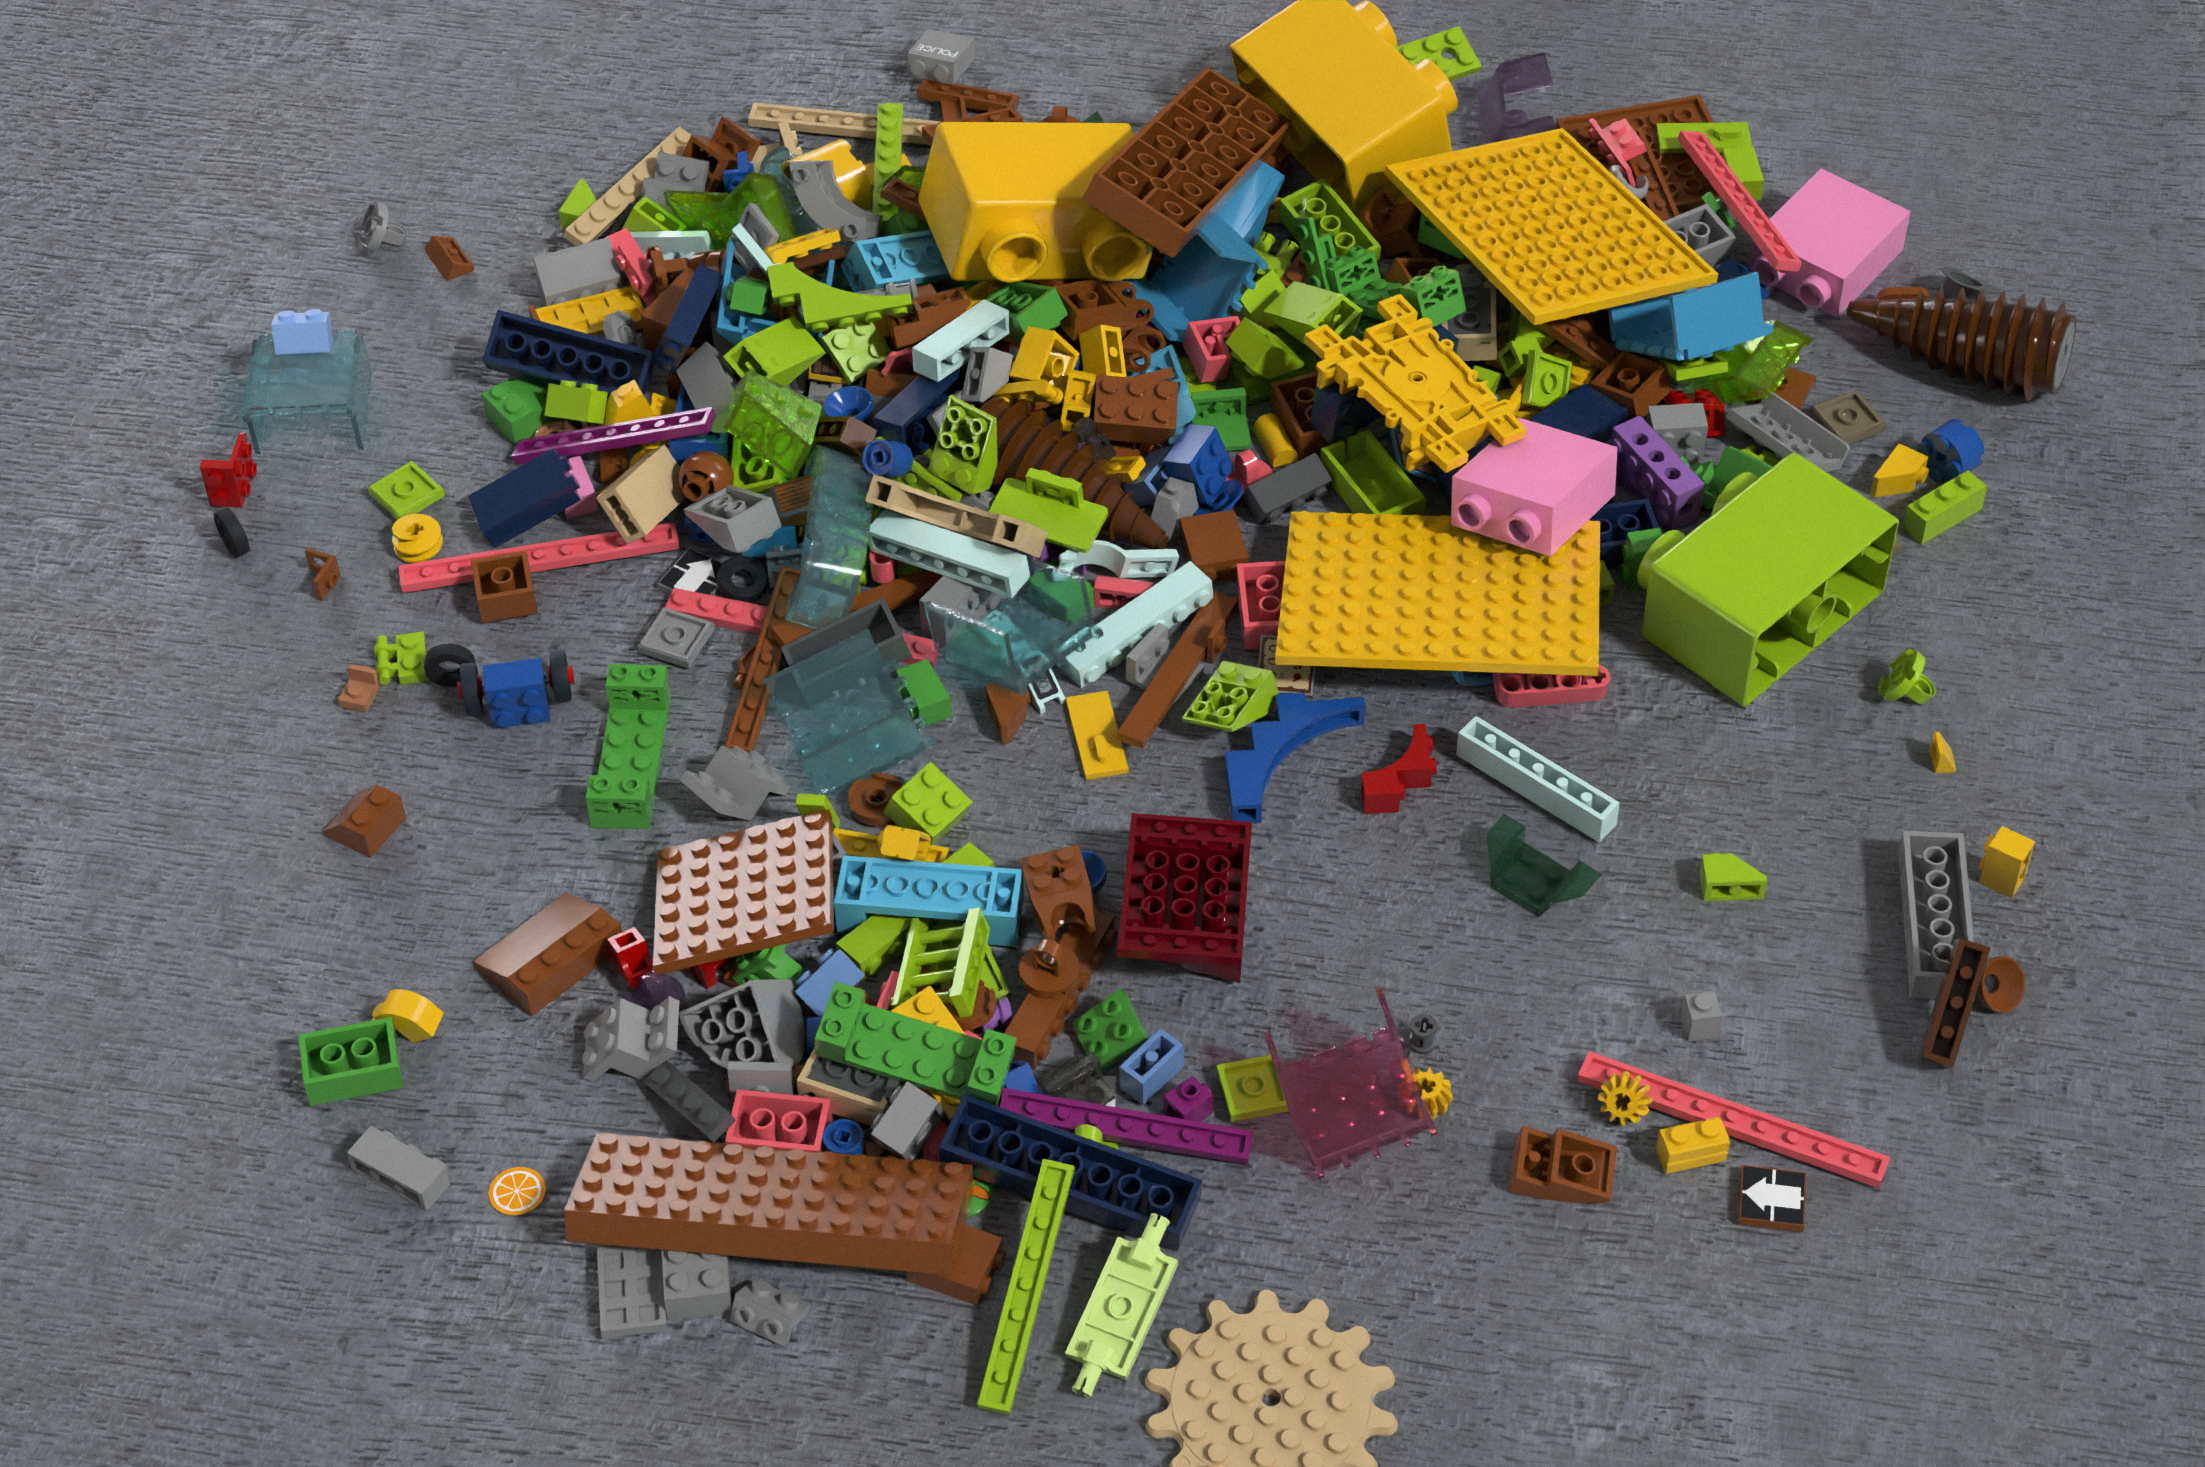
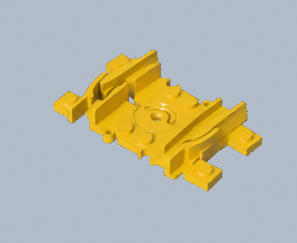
(1437, 415)

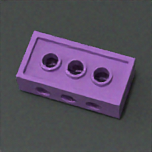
(1657, 474)

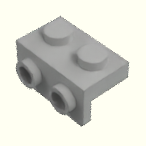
(768, 1311)

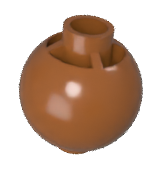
(704, 474)

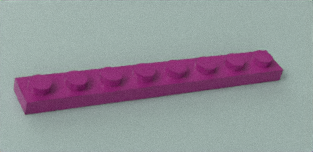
(617, 435)
(1134, 1126)

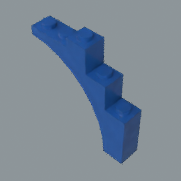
(1272, 741)

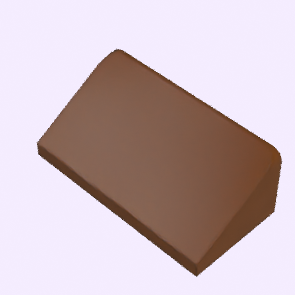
(448, 257)

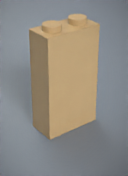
(643, 494)

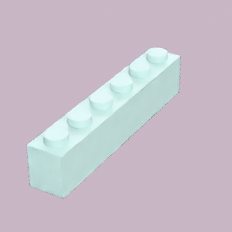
(948, 553)
(1164, 603)
(1537, 779)

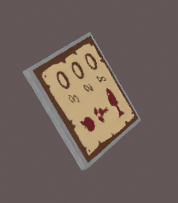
(1287, 677)

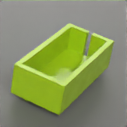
(1370, 478)

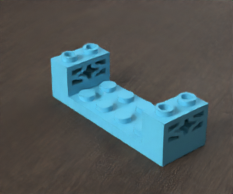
(896, 260)
(929, 891)

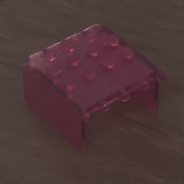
(1354, 1096)

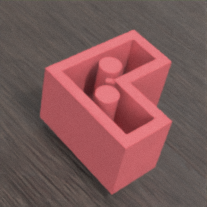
(1207, 347)

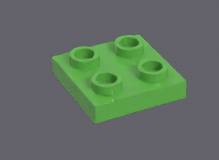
(1110, 1029)

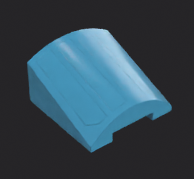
(1252, 203)
(736, 324)

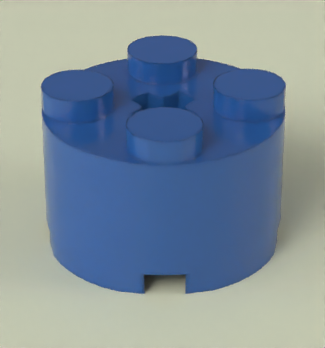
(1951, 450)

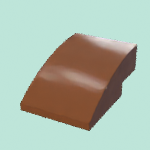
(928, 316)
(1562, 1167)

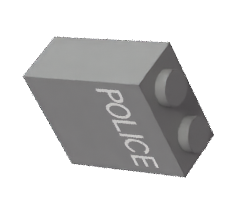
(940, 56)

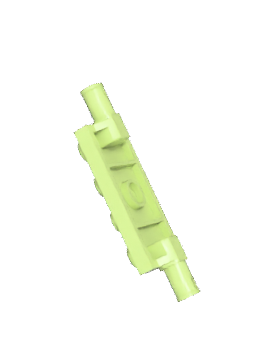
(1122, 1307)

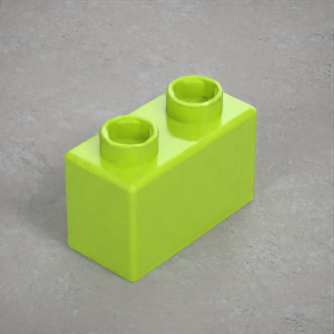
(1765, 576)

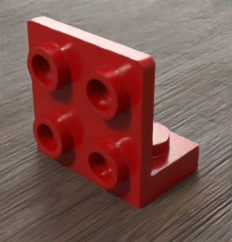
(1713, 407)

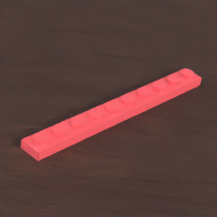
(1740, 202)
(541, 556)
(750, 618)
(1745, 1122)

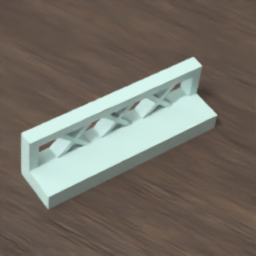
(674, 243)

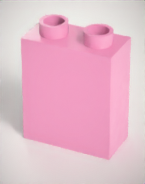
(1839, 236)
(1534, 488)

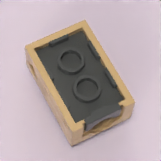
(1478, 324)
(851, 1090)

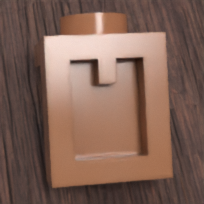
(360, 688)

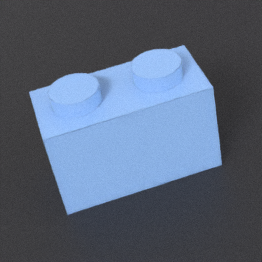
(302, 332)

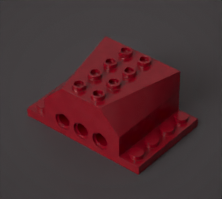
(1186, 893)

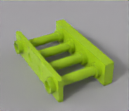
(964, 975)

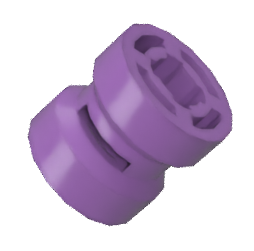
(1002, 1016)

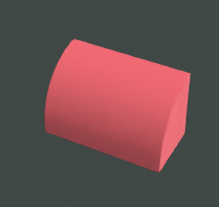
(1117, 592)

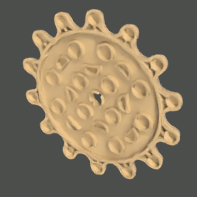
(1228, 1369)

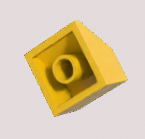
(1045, 357)

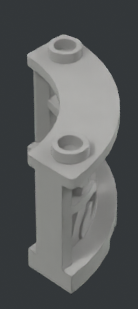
(827, 206)

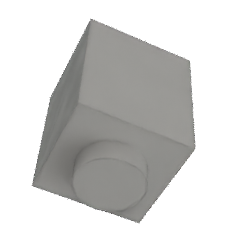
(1701, 1016)

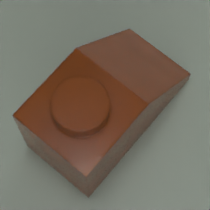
(1006, 710)

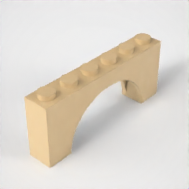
(956, 516)

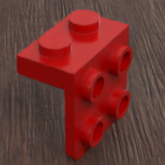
(229, 481)

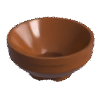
(2008, 984)

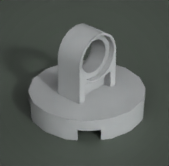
(379, 228)
(619, 328)

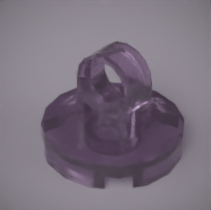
(655, 990)

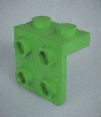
(1227, 413)
(1731, 464)

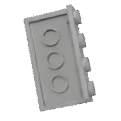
(1789, 430)

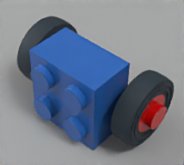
(516, 689)

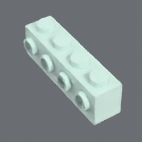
(951, 345)

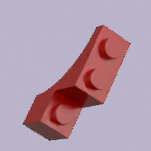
(1386, 787)

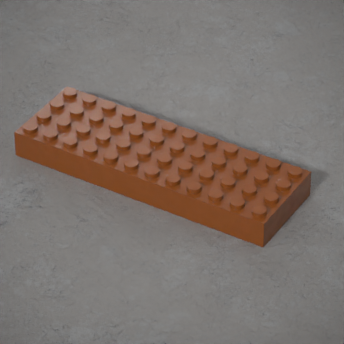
(1187, 162)
(771, 1203)

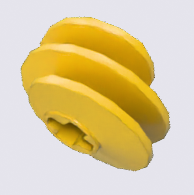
(416, 538)

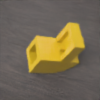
(1077, 397)
(411, 1014)

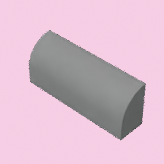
(709, 383)

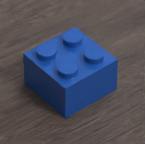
(1199, 459)

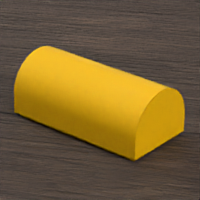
(1274, 440)

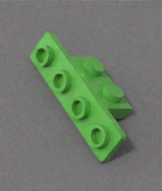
(1315, 251)

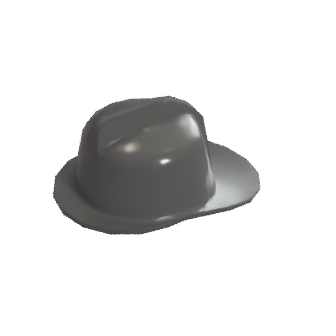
(1956, 280)

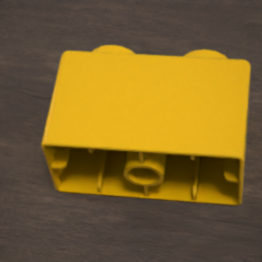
(1346, 92)
(1013, 207)

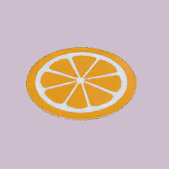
(517, 1191)

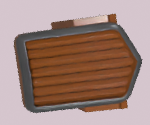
(792, 502)

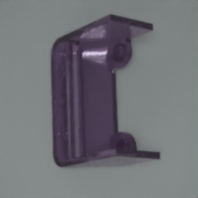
(1508, 79)

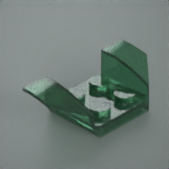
(1528, 874)

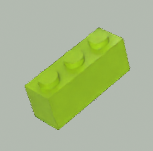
(1944, 507)

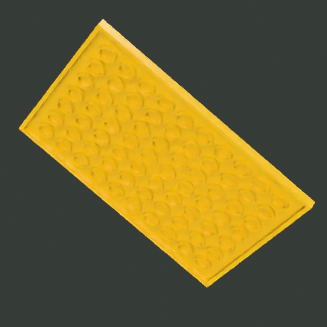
(1550, 226)
(1435, 597)

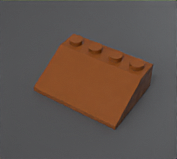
(549, 952)

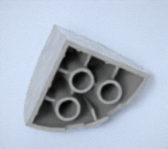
(749, 1024)

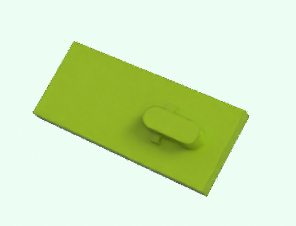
(1719, 134)

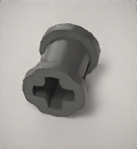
(1427, 1035)

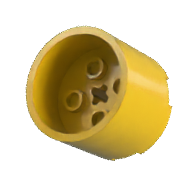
(848, 171)

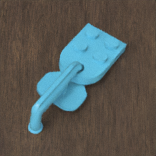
(1165, 359)

